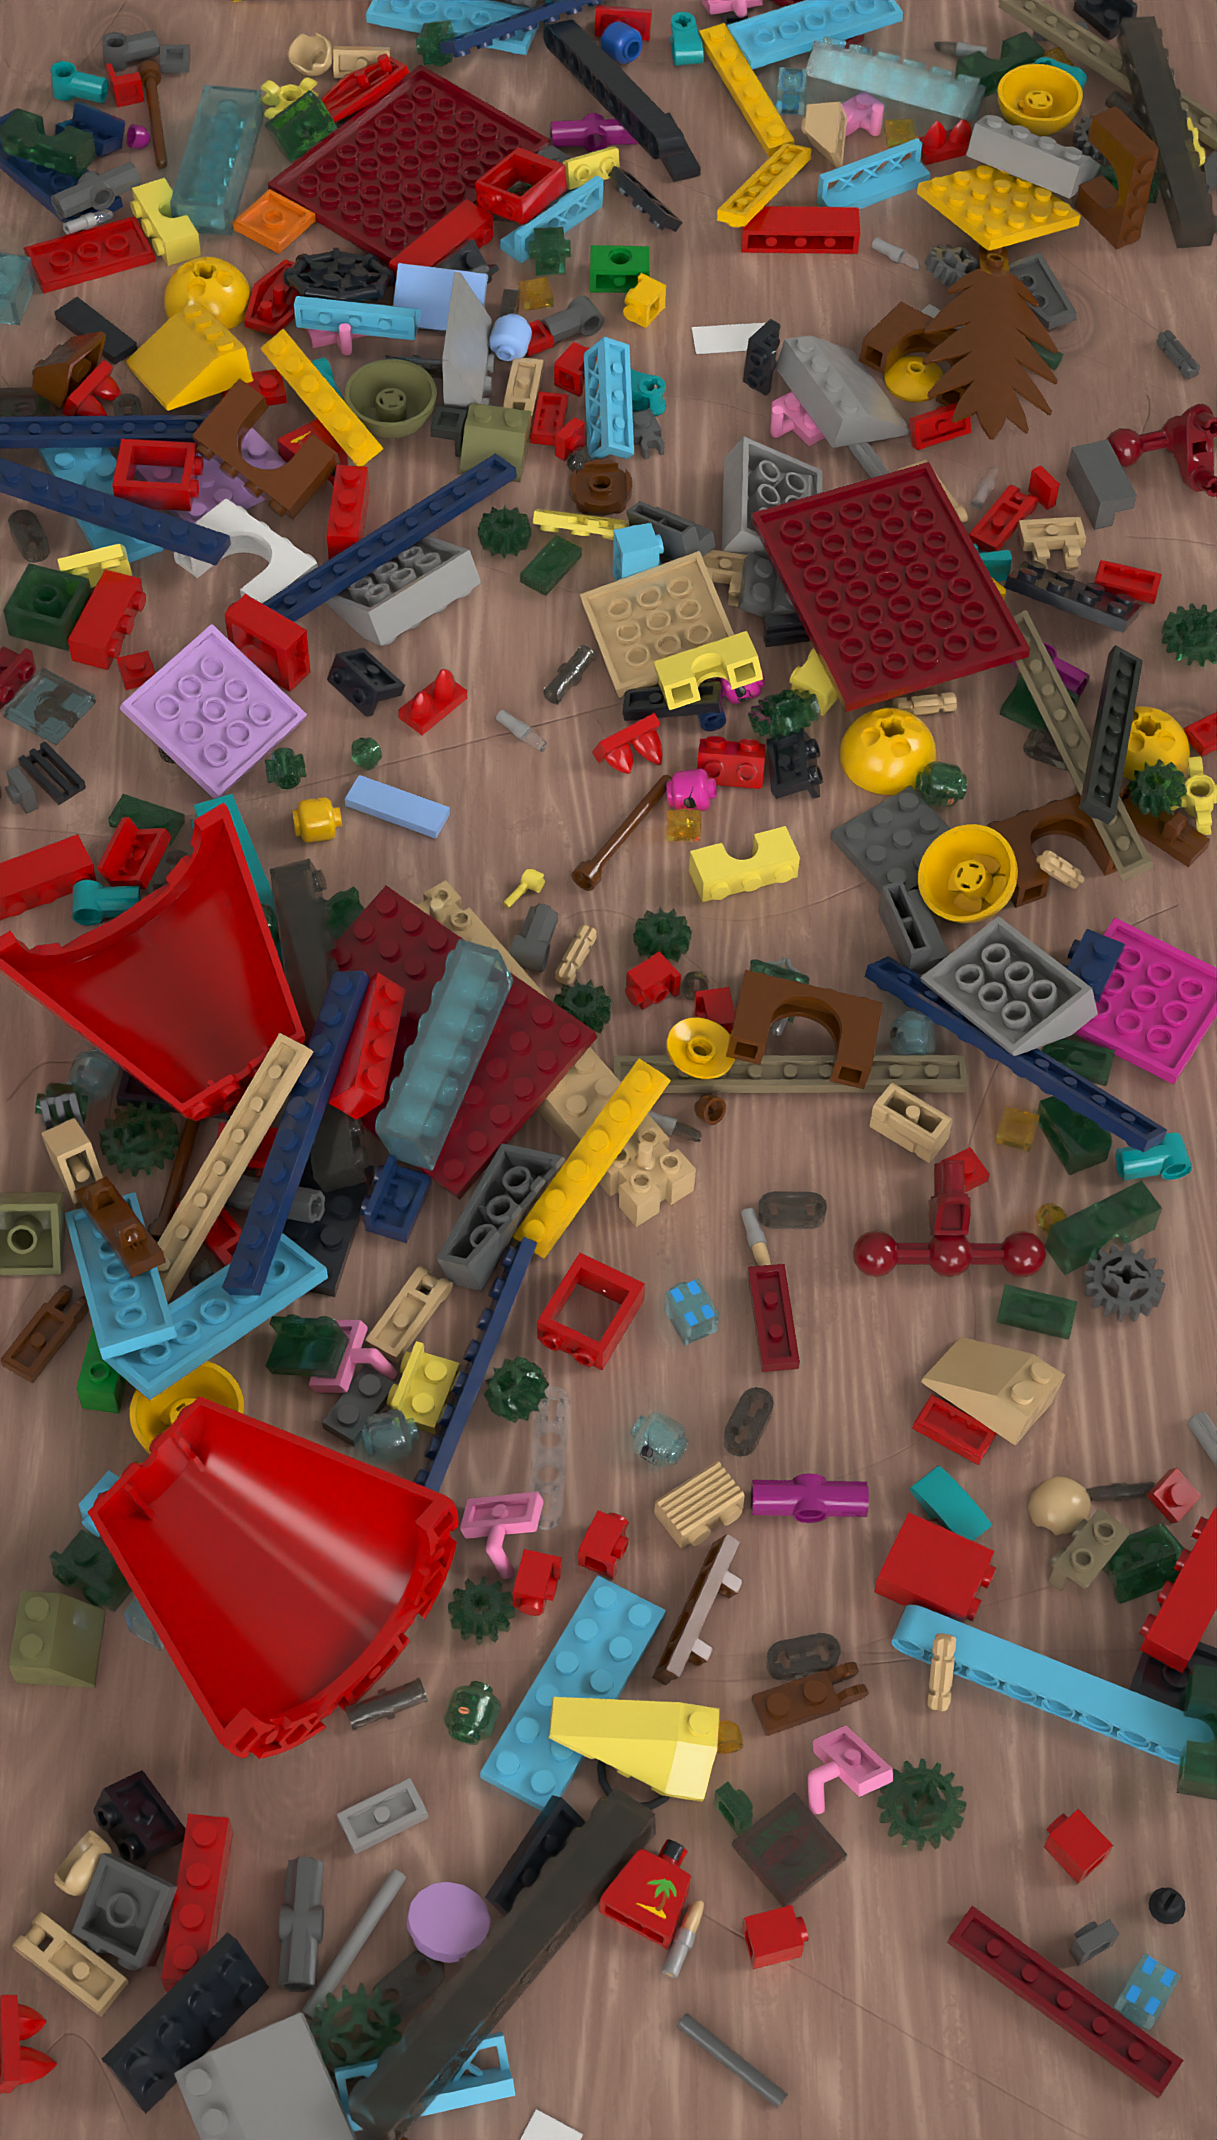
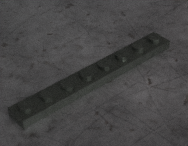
(1111, 735)

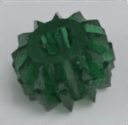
(504, 531)
(1157, 788)
(662, 933)
(586, 1004)
(516, 1389)
(476, 1597)

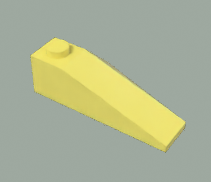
(650, 1740)

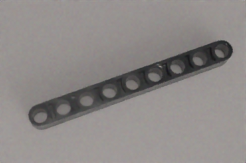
(614, 89)

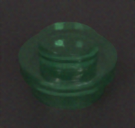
(366, 753)

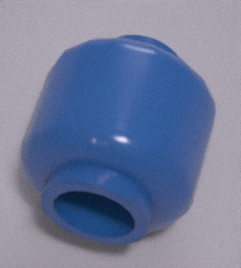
(621, 42)

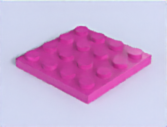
(1154, 1004)

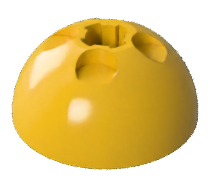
(1039, 98)
(211, 284)
(1155, 737)
(886, 750)
(957, 863)
(156, 1415)

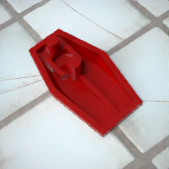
(363, 87)
(271, 302)

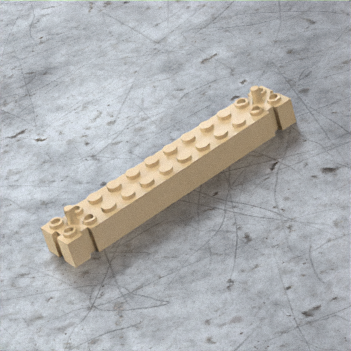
(645, 1167)

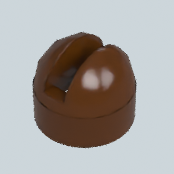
(712, 1103)

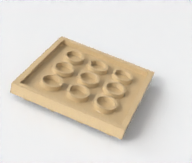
(654, 618)

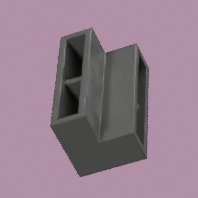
(1100, 482)
(678, 534)
(911, 928)

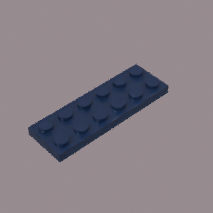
(43, 181)

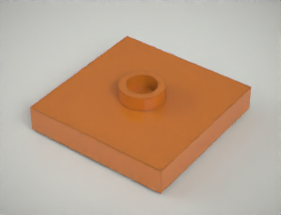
(274, 221)

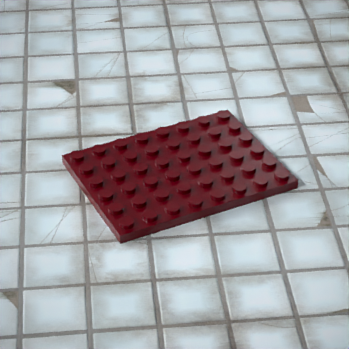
(403, 163)
(889, 586)
(522, 1060)

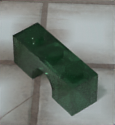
(1014, 53)
(67, 152)
(1083, 1234)
(1199, 1760)

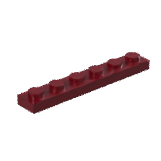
(1065, 2002)

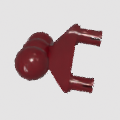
(1185, 436)
(949, 1250)

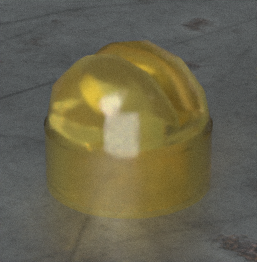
(1055, 1212)
(729, 1737)

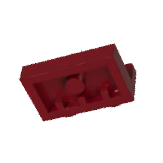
(14, 672)

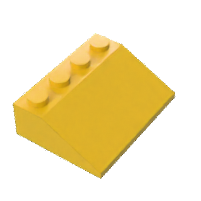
(190, 359)

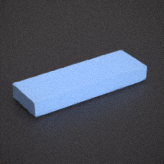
(397, 806)

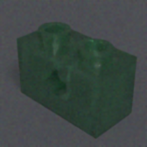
(300, 125)
(1073, 1136)

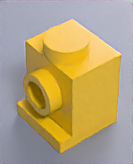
(645, 301)

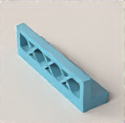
(874, 185)
(565, 213)
(362, 317)
(612, 399)
(460, 2091)

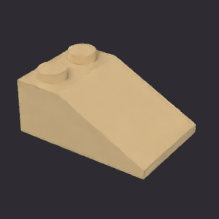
(995, 1385)

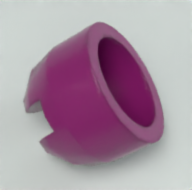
(137, 137)

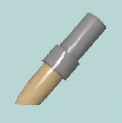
(755, 1237)
(683, 1939)

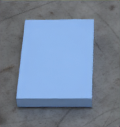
(431, 292)

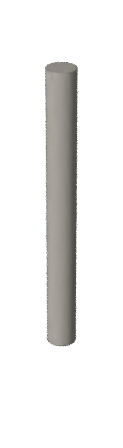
(354, 1943)

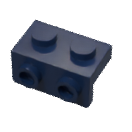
(106, 128)
(1094, 960)
(395, 1200)

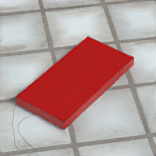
(90, 254)

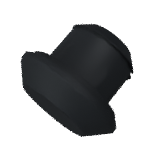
(1167, 1905)

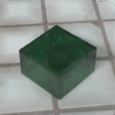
(46, 606)

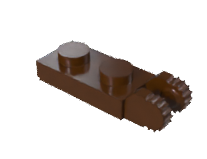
(44, 1335)
(806, 1698)

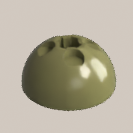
(391, 397)

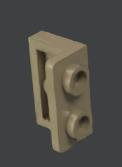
(1089, 1552)

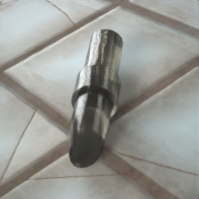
(1120, 1491)

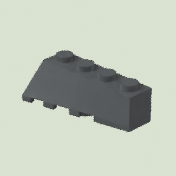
(494, 1213)

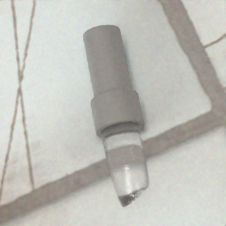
(87, 221)
(896, 253)
(521, 730)

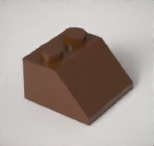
(67, 367)

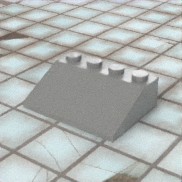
(1030, 156)
(466, 349)
(838, 392)
(758, 480)
(407, 590)
(1012, 989)
(265, 2088)

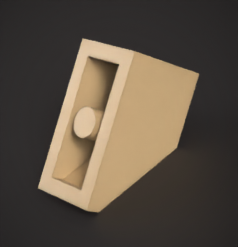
(826, 130)
(72, 1157)

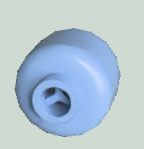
(510, 337)

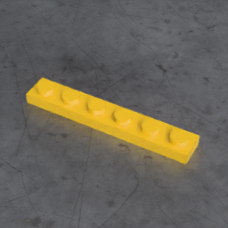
(745, 88)
(763, 185)
(321, 398)
(592, 1157)

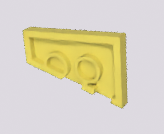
(578, 523)

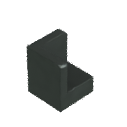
(449, 424)

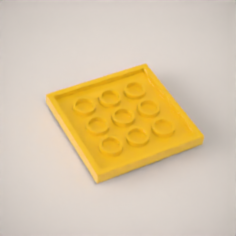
(997, 206)

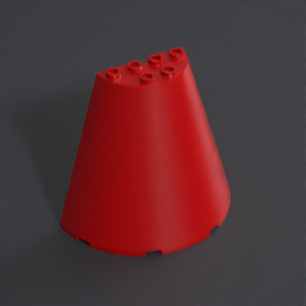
(176, 984)
(273, 1569)

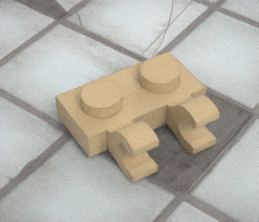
(1053, 534)
(726, 569)

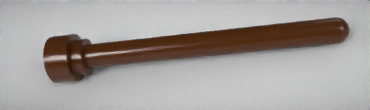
(151, 77)
(589, 873)
(176, 1179)

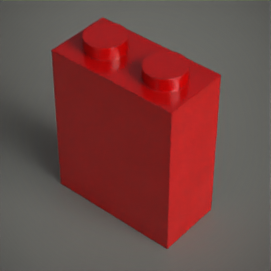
(935, 1570)

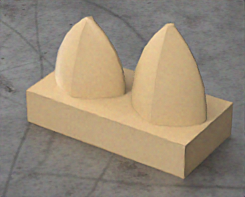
(351, 58)

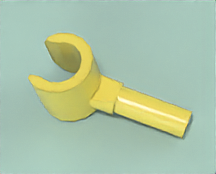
(530, 880)

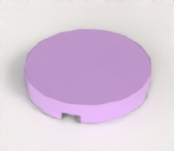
(447, 1921)

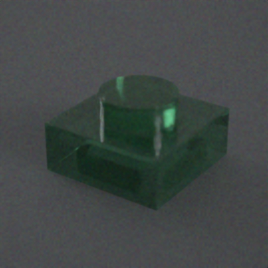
(734, 1807)

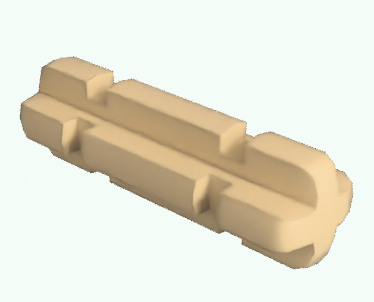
(927, 703)
(1060, 869)
(575, 954)
(941, 1672)

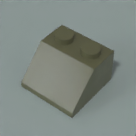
(496, 431)
(32, 1233)
(56, 1640)

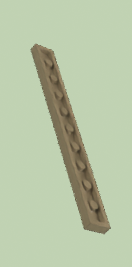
(1097, 55)
(1074, 747)
(812, 1074)

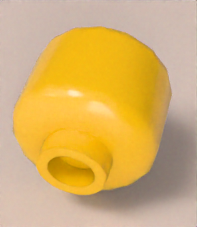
(316, 820)

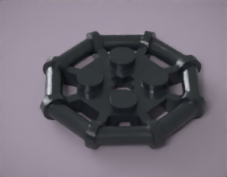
(339, 276)

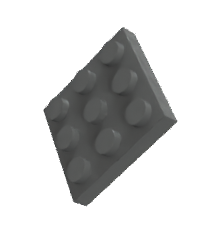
(891, 839)

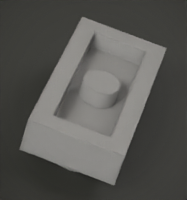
(382, 1816)

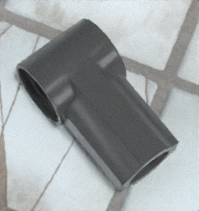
(123, 49)
(578, 317)
(533, 945)

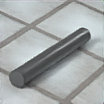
(732, 2060)

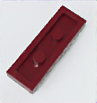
(773, 1318)

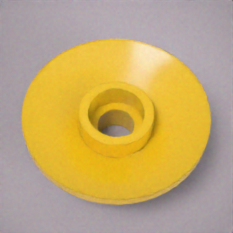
(911, 379)
(700, 1037)

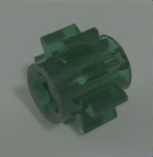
(285, 768)

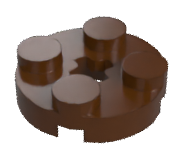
(601, 501)

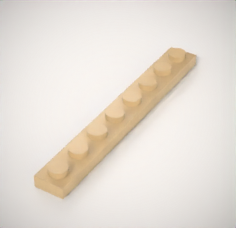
(229, 1158)

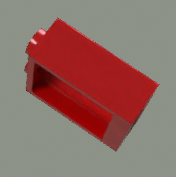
(520, 164)
(158, 494)
(269, 641)
(606, 1282)

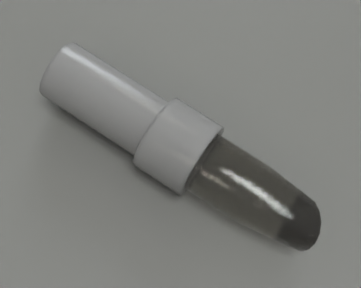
(960, 49)
(673, 1127)

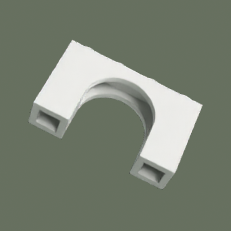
(250, 536)

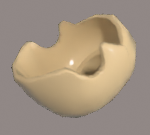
(311, 54)
(1059, 1505)
(80, 1865)

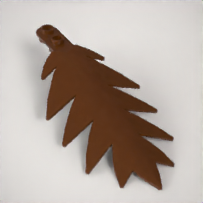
(993, 345)

